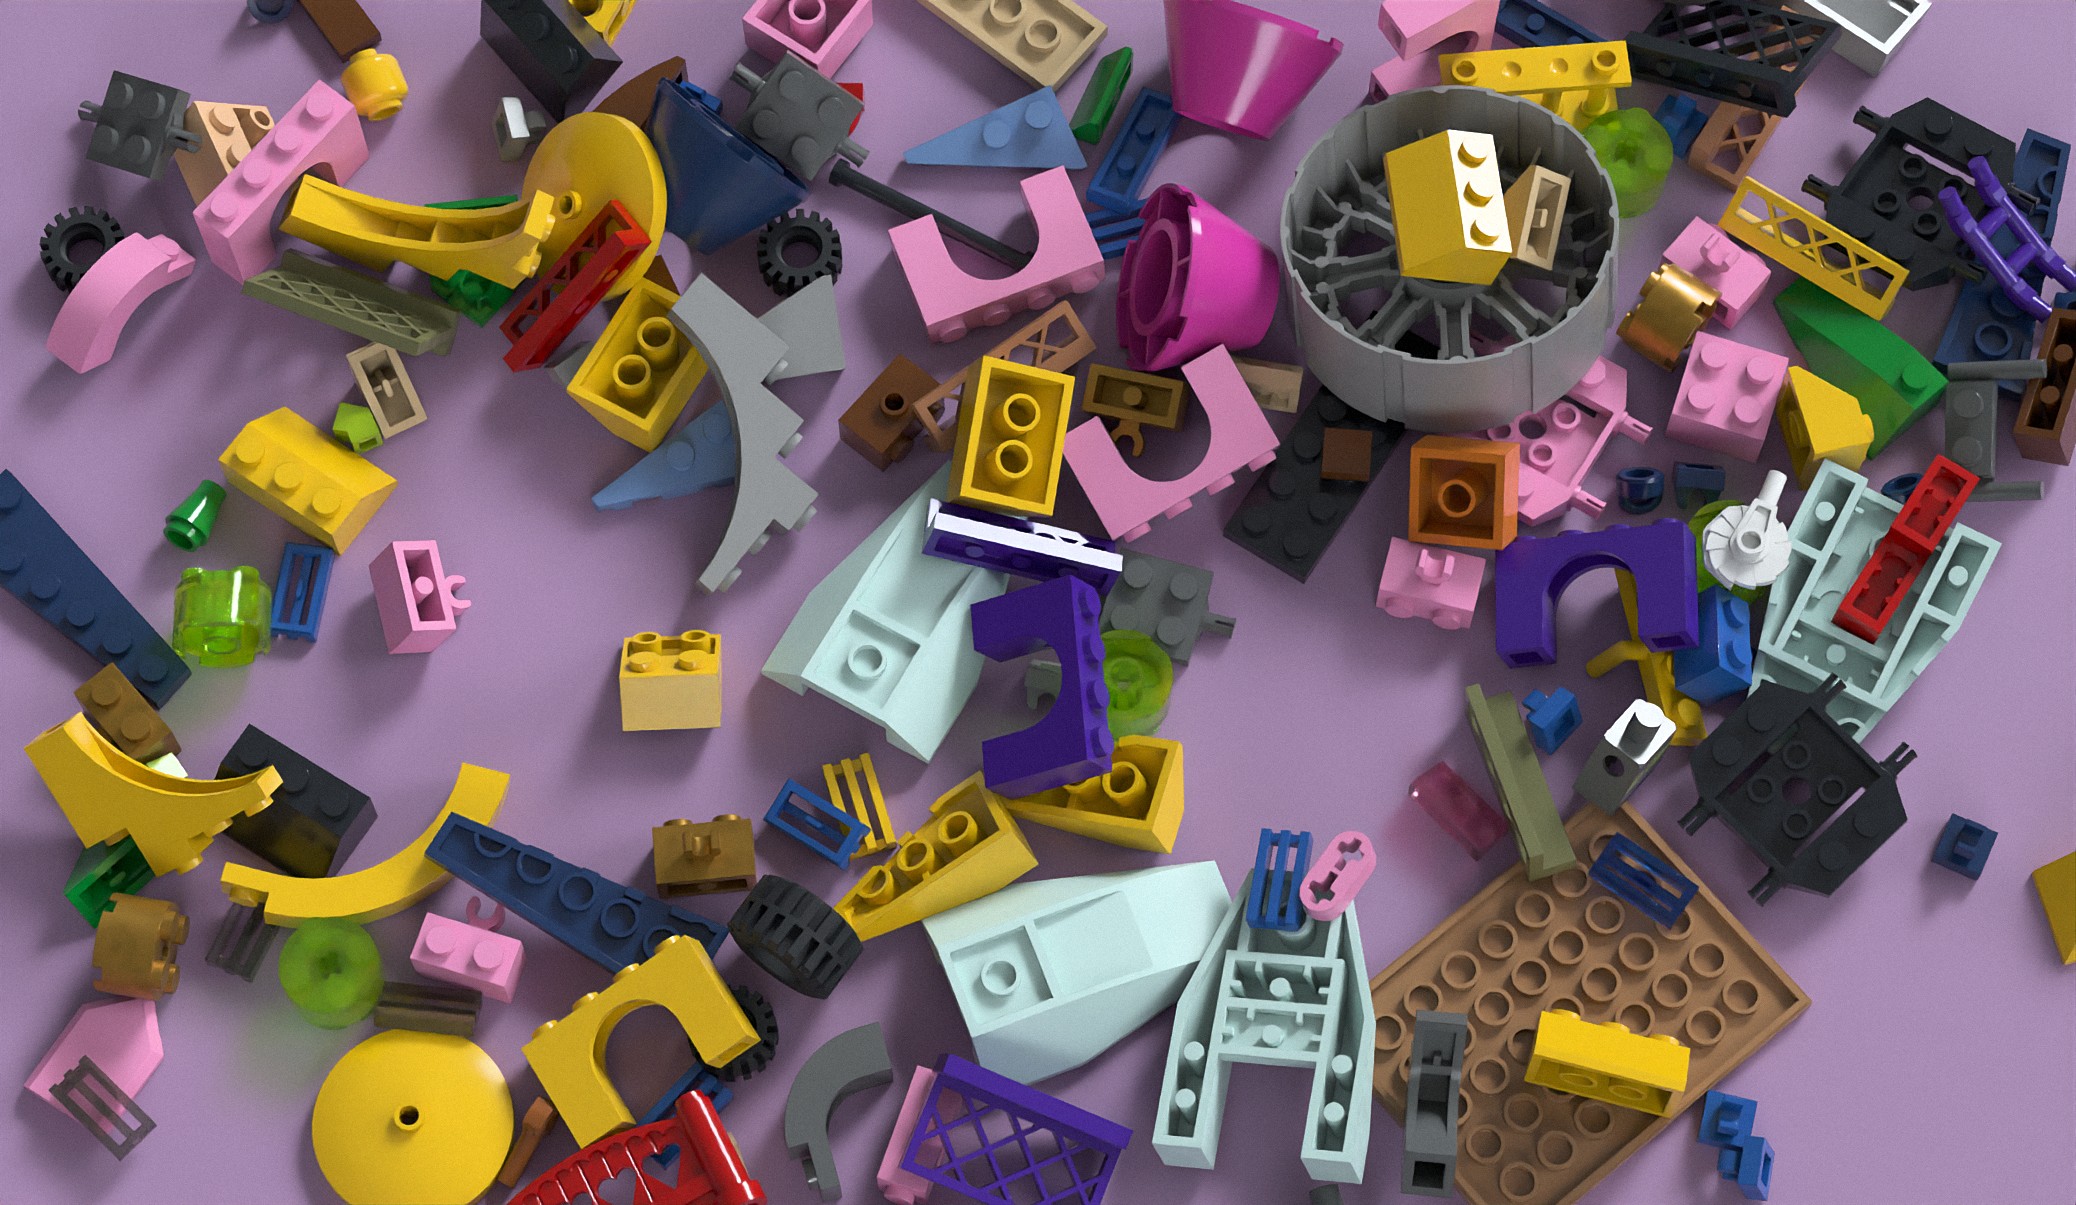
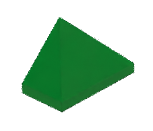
(104, 871)

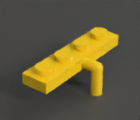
(1655, 670)

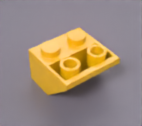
(671, 681)

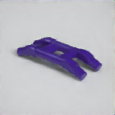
(2031, 246)

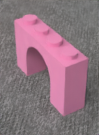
(1423, 32)
(314, 134)
(956, 302)
(1237, 439)

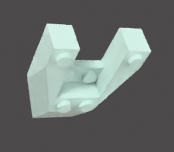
(1277, 1003)

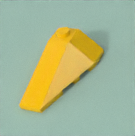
(1130, 807)
(952, 859)

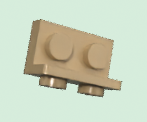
(1271, 383)

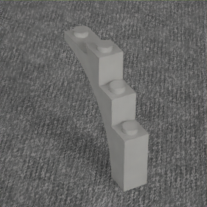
(765, 491)

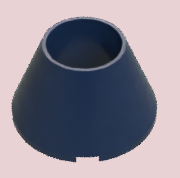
(713, 174)

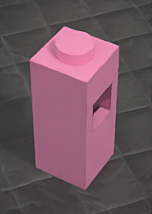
(899, 1184)

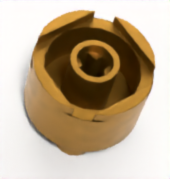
(1670, 316)
(139, 947)

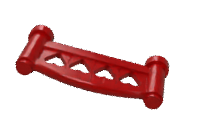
(707, 1167)

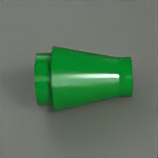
(194, 518)

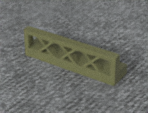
(1518, 783)

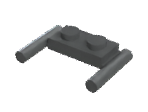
(1973, 425)

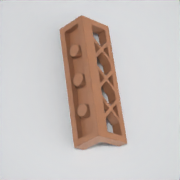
(1725, 121)
(1056, 359)

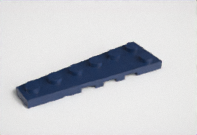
(1984, 319)
(74, 596)
(570, 903)

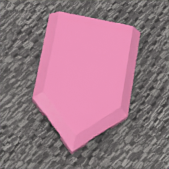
(118, 1037)

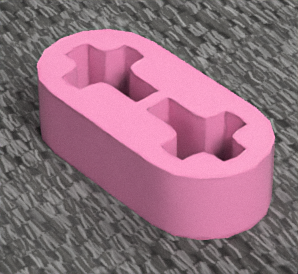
(1332, 872)

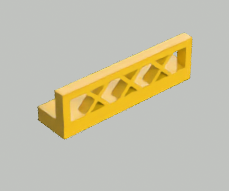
(1809, 262)

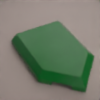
(466, 290)

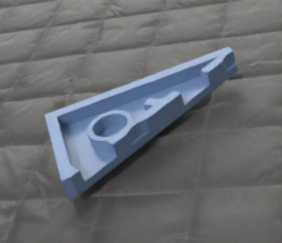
(1019, 135)
(682, 465)

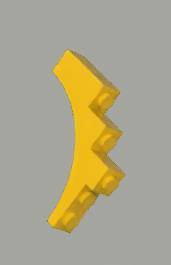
(377, 231)

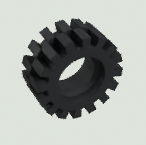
(795, 230)
(68, 233)
(764, 1022)

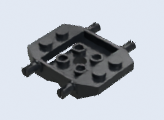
(1875, 192)
(1816, 754)

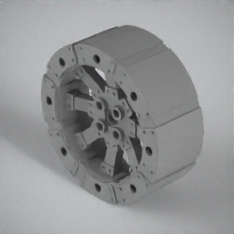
(1345, 191)

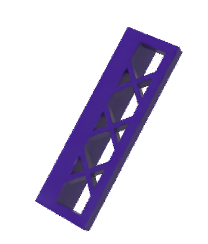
(1018, 546)

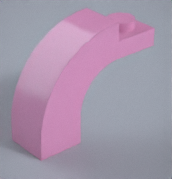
(109, 294)

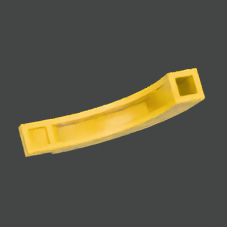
(376, 890)

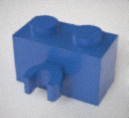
(1724, 652)

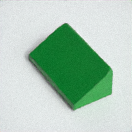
(1102, 96)

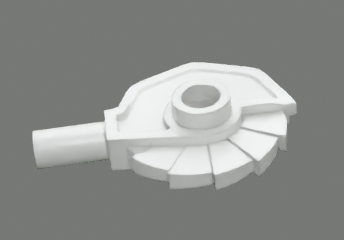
(1748, 542)

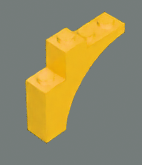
(116, 796)

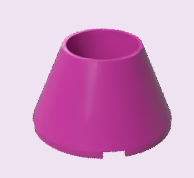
(1241, 64)
(1192, 283)

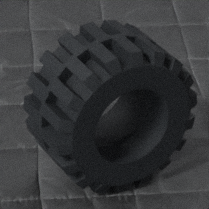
(795, 936)

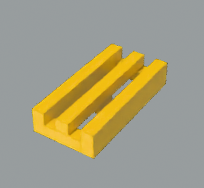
(848, 768)

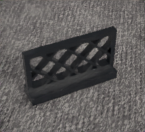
(1719, 72)

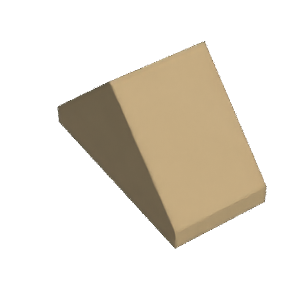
(1535, 215)
(386, 388)

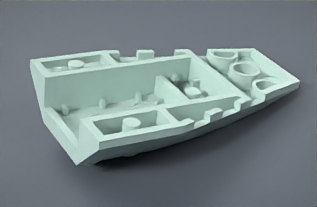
(1831, 545)

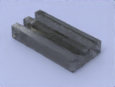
(232, 965)
(428, 1009)
(73, 1079)

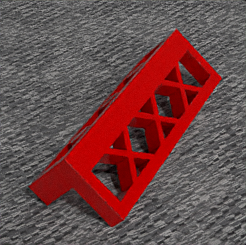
(582, 288)

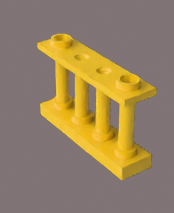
(1566, 79)

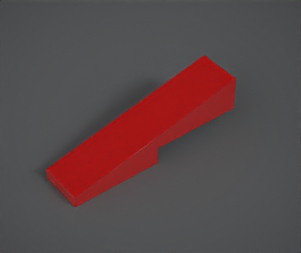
(1905, 549)

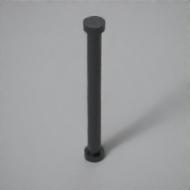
(844, 175)

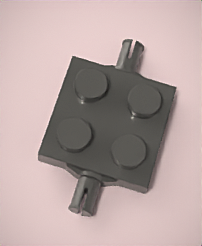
(799, 115)
(139, 126)
(1164, 603)

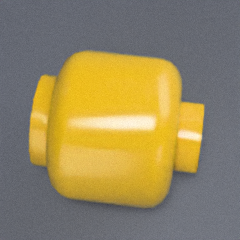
(374, 84)

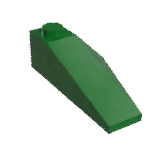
(1861, 359)

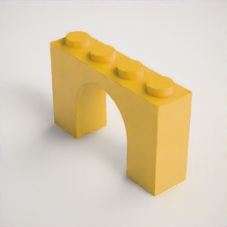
(572, 1052)

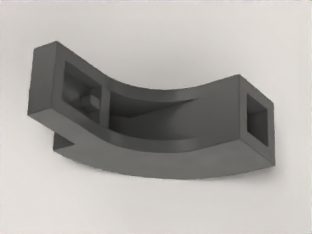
(830, 1076)
(1432, 1104)

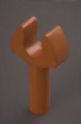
(536, 1125)

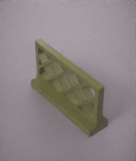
(357, 304)

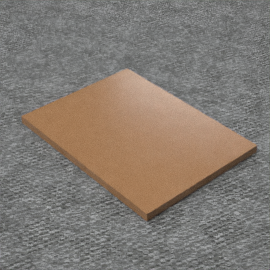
(1584, 952)

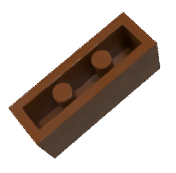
(2048, 411)

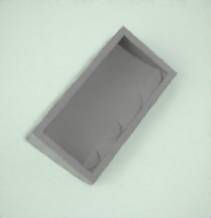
(1869, 28)

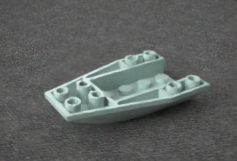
(892, 631)
(1074, 961)

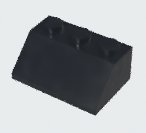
(549, 51)
(312, 815)

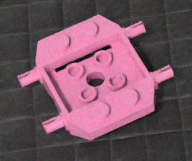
(1560, 460)

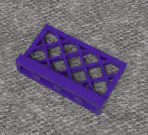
(1017, 1102)

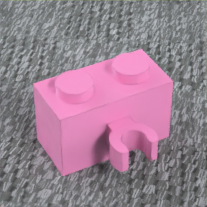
(1719, 262)
(1430, 583)
(415, 596)
(470, 954)

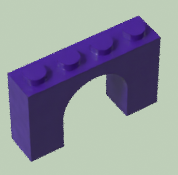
(1537, 572)
(1074, 735)

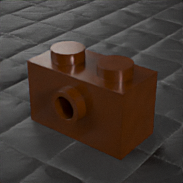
(881, 419)

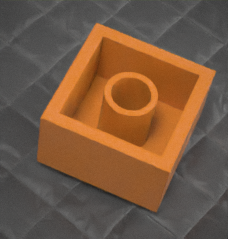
(1464, 492)

